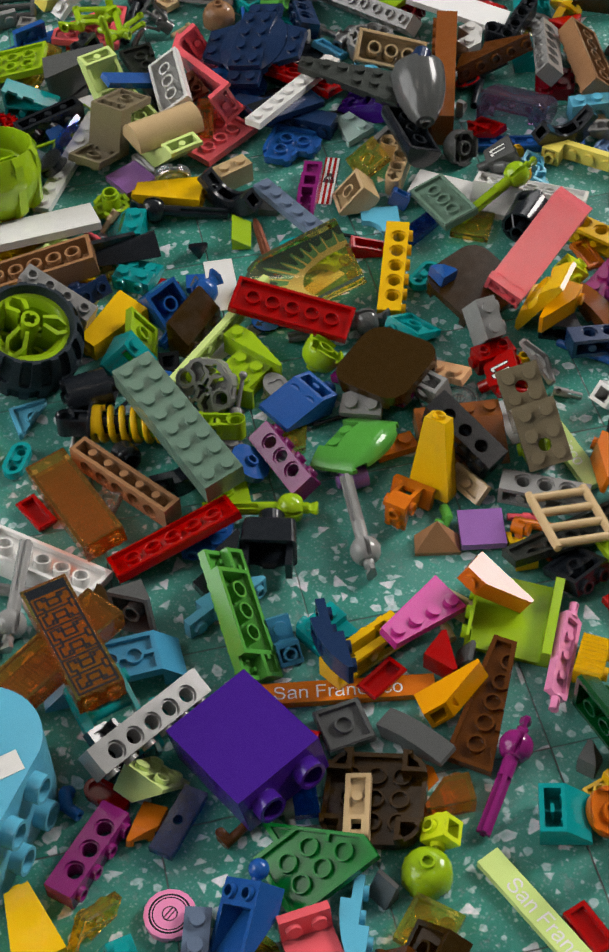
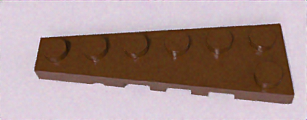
(482, 716)

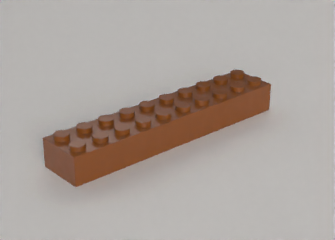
(444, 47)

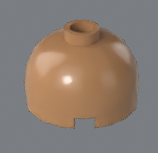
(218, 15)

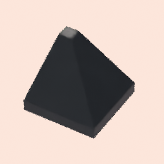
(169, 360)

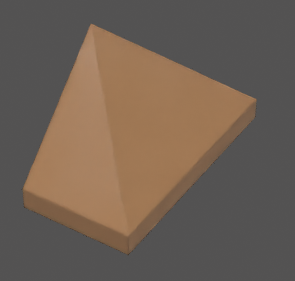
(436, 541)

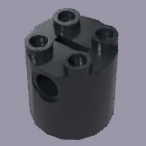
(522, 212)
(88, 388)

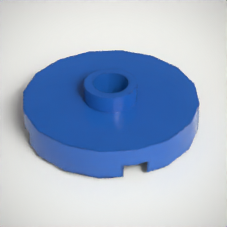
(253, 463)

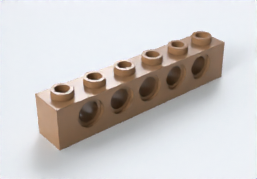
(122, 478)

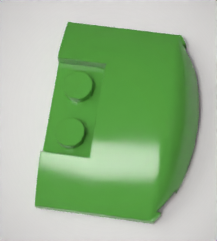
(355, 444)

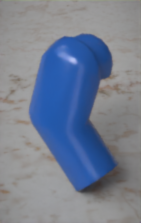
(65, 798)

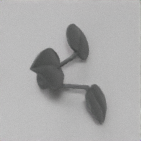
(162, 23)

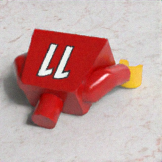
(500, 362)

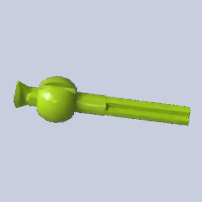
(515, 175)
(289, 503)

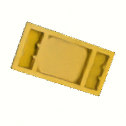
(544, 292)

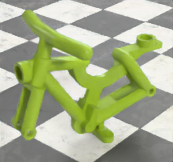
(103, 15)

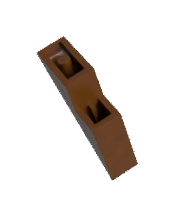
(491, 56)

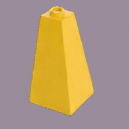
(29, 923)

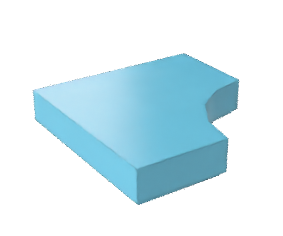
(377, 217)

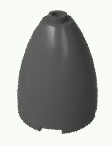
(419, 88)

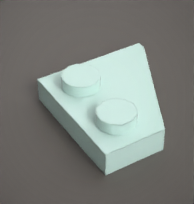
(353, 128)

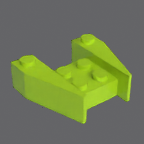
(250, 356)

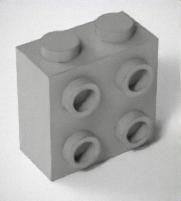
(484, 320)

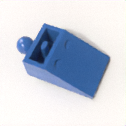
(300, 401)
(246, 911)

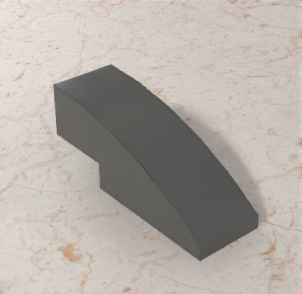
(415, 736)

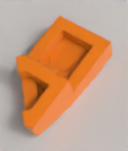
(146, 823)

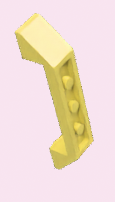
(576, 152)

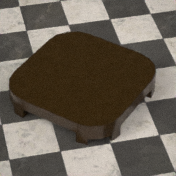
(473, 267)
(386, 366)
(397, 795)

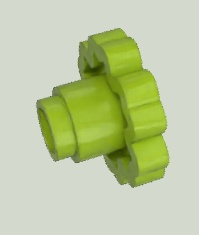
(108, 200)

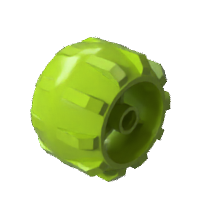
(18, 174)

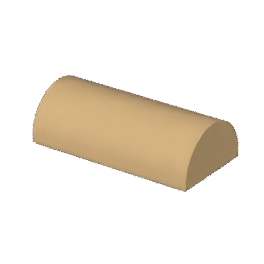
(382, 48)
(163, 126)

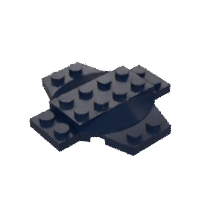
(255, 45)

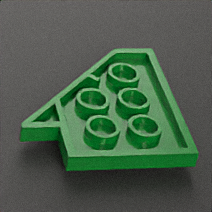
(314, 862)

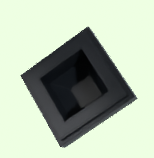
(198, 249)

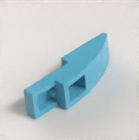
(205, 613)
(352, 919)

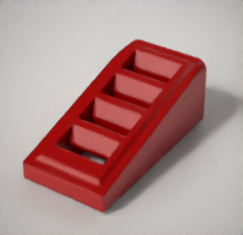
(366, 247)

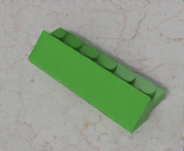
(240, 614)

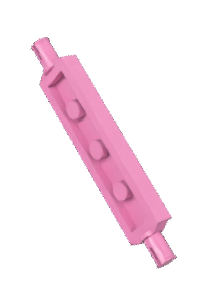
(563, 656)

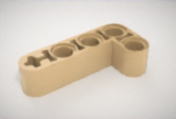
(398, 167)

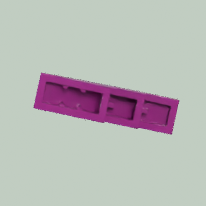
(309, 185)

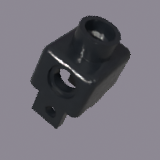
(270, 541)

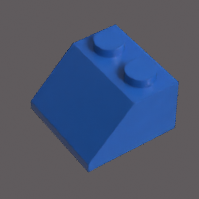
(166, 291)

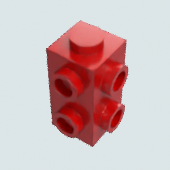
(483, 354)

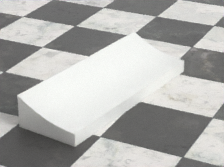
(486, 180)
(50, 562)

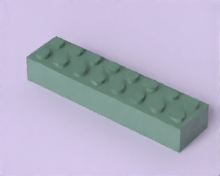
(179, 426)

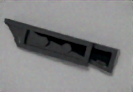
(126, 248)

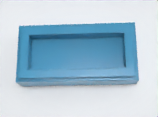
(329, 48)

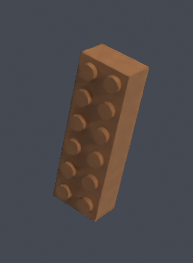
(585, 57)
(63, 261)

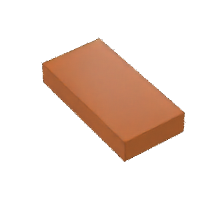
(588, 255)

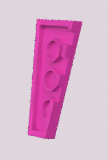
(423, 612)

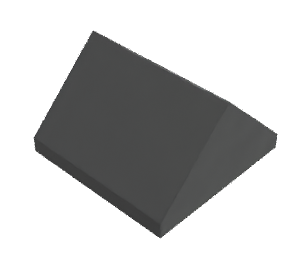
(135, 604)

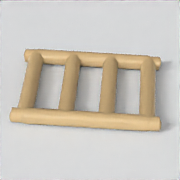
(550, 528)

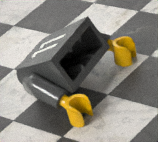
(500, 155)

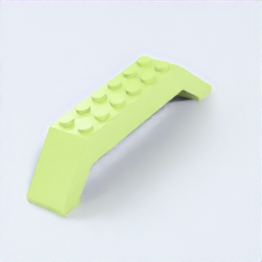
(105, 60)

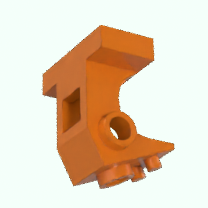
(401, 505)

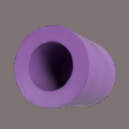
(360, 479)

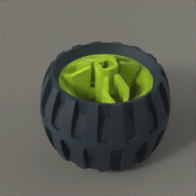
(37, 321)

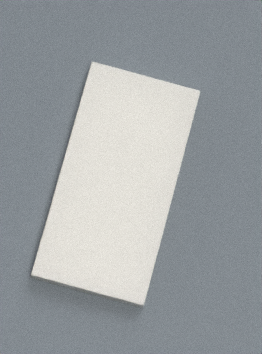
(48, 227)

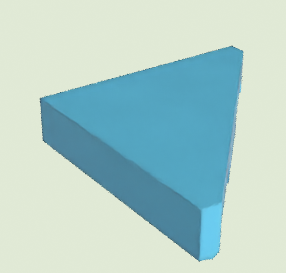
(26, 415)

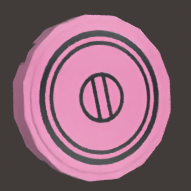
(165, 914)

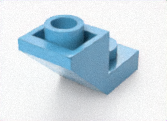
(283, 639)

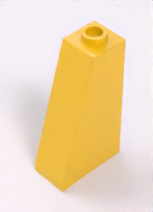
(172, 191)
(109, 324)
(436, 455)

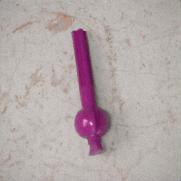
(515, 748)

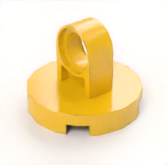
(564, 8)

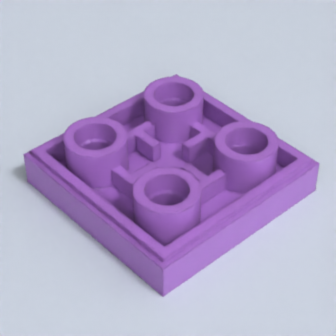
(126, 177)
(481, 529)

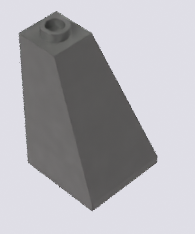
(64, 73)

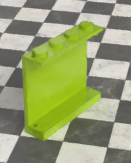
(531, 629)

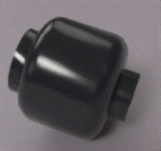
(127, 452)

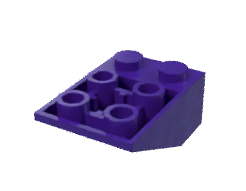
(362, 107)

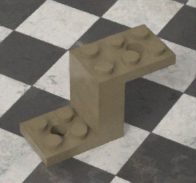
(107, 120)
(533, 416)

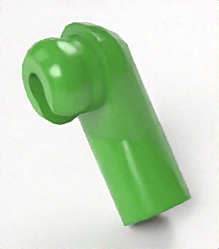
(446, 515)

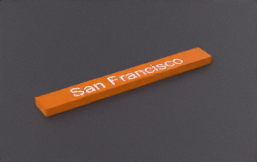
(324, 693)

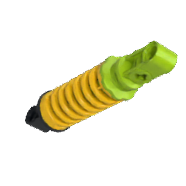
(131, 427)

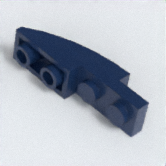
(332, 643)

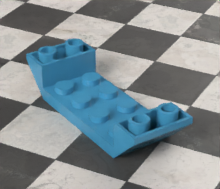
(142, 656)

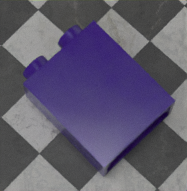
(248, 750)

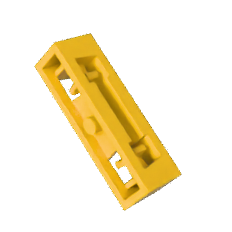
(367, 648)

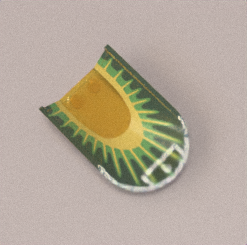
(312, 263)

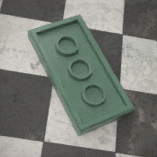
(444, 202)

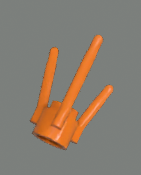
(522, 527)

